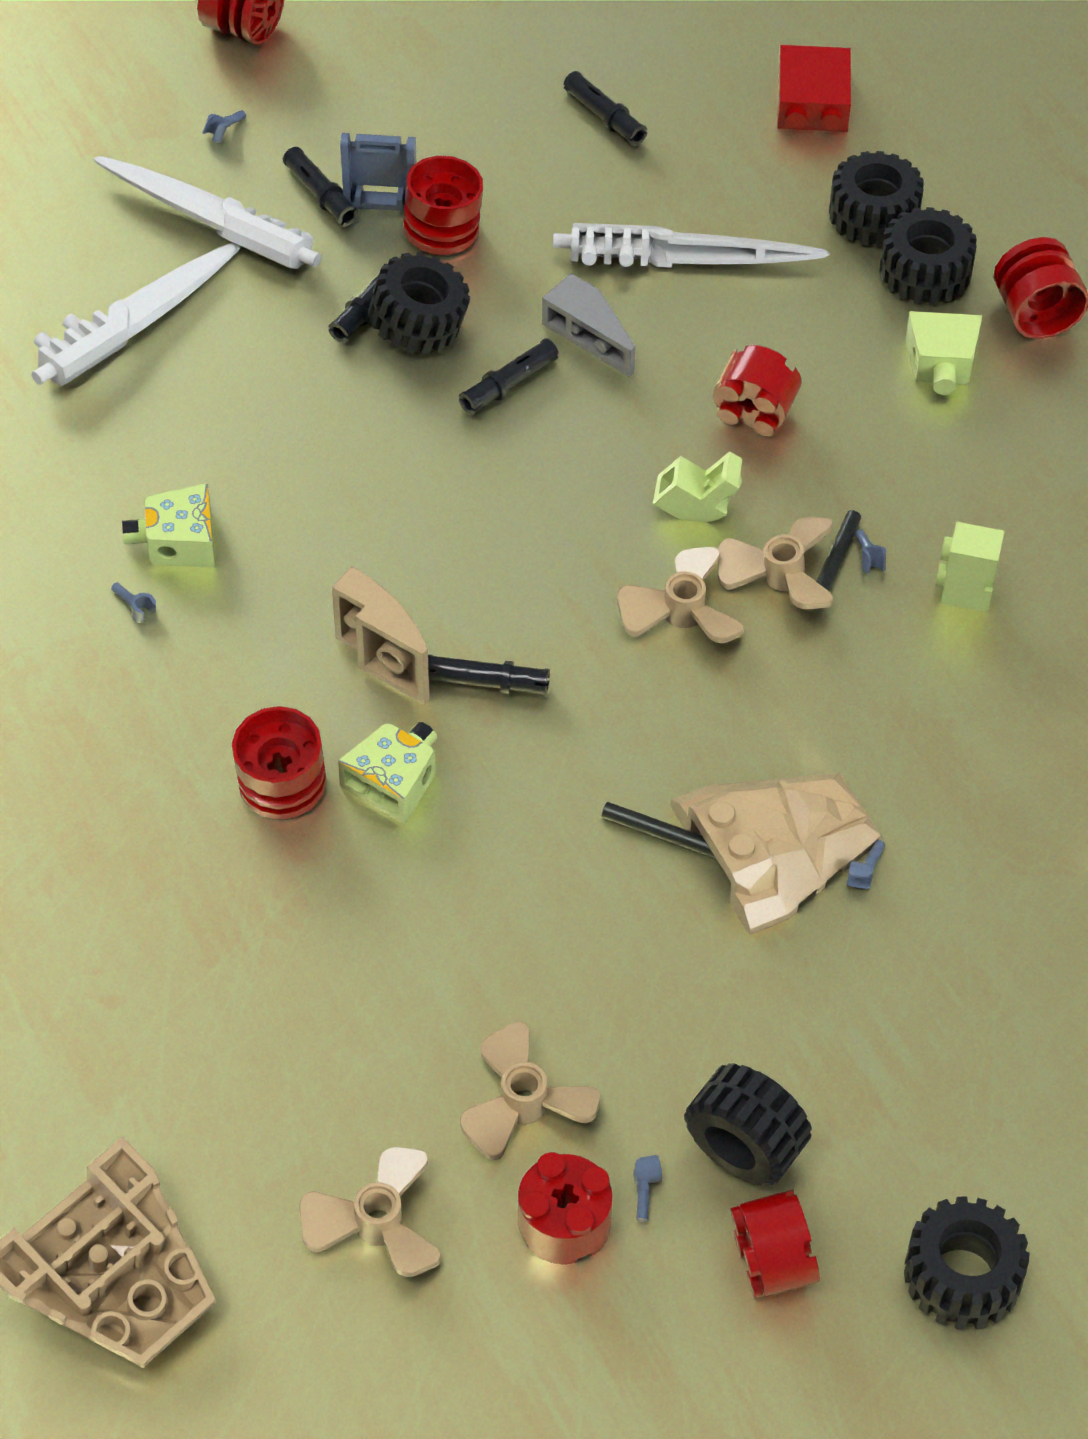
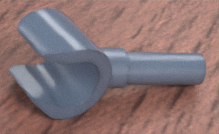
(217, 124)
(871, 554)
(138, 601)
(861, 873)
(646, 1171)

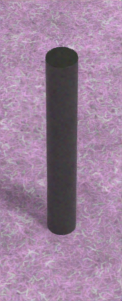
(839, 549)
(656, 828)

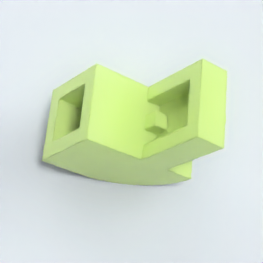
(698, 493)

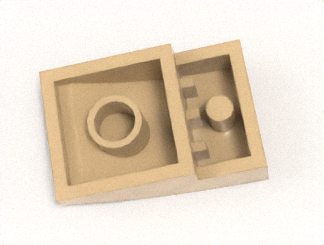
(382, 634)

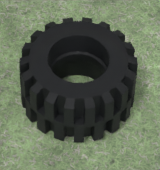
(871, 193)
(928, 255)
(418, 303)
(748, 1124)
(975, 1230)

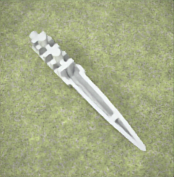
(227, 215)
(665, 247)
(92, 342)

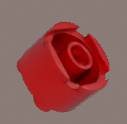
(756, 389)
(564, 1208)
(775, 1244)

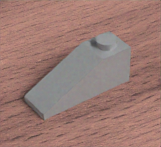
(587, 320)

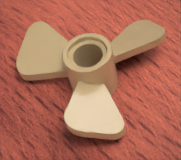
(779, 563)
(681, 601)
(493, 1122)
(332, 1219)

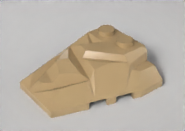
(778, 839)
(110, 1261)

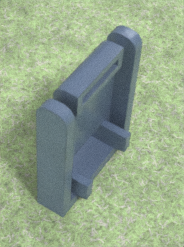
(376, 162)

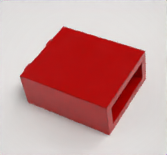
(814, 88)

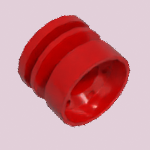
(243, 18)
(442, 205)
(1041, 288)
(279, 762)

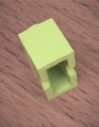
(970, 567)

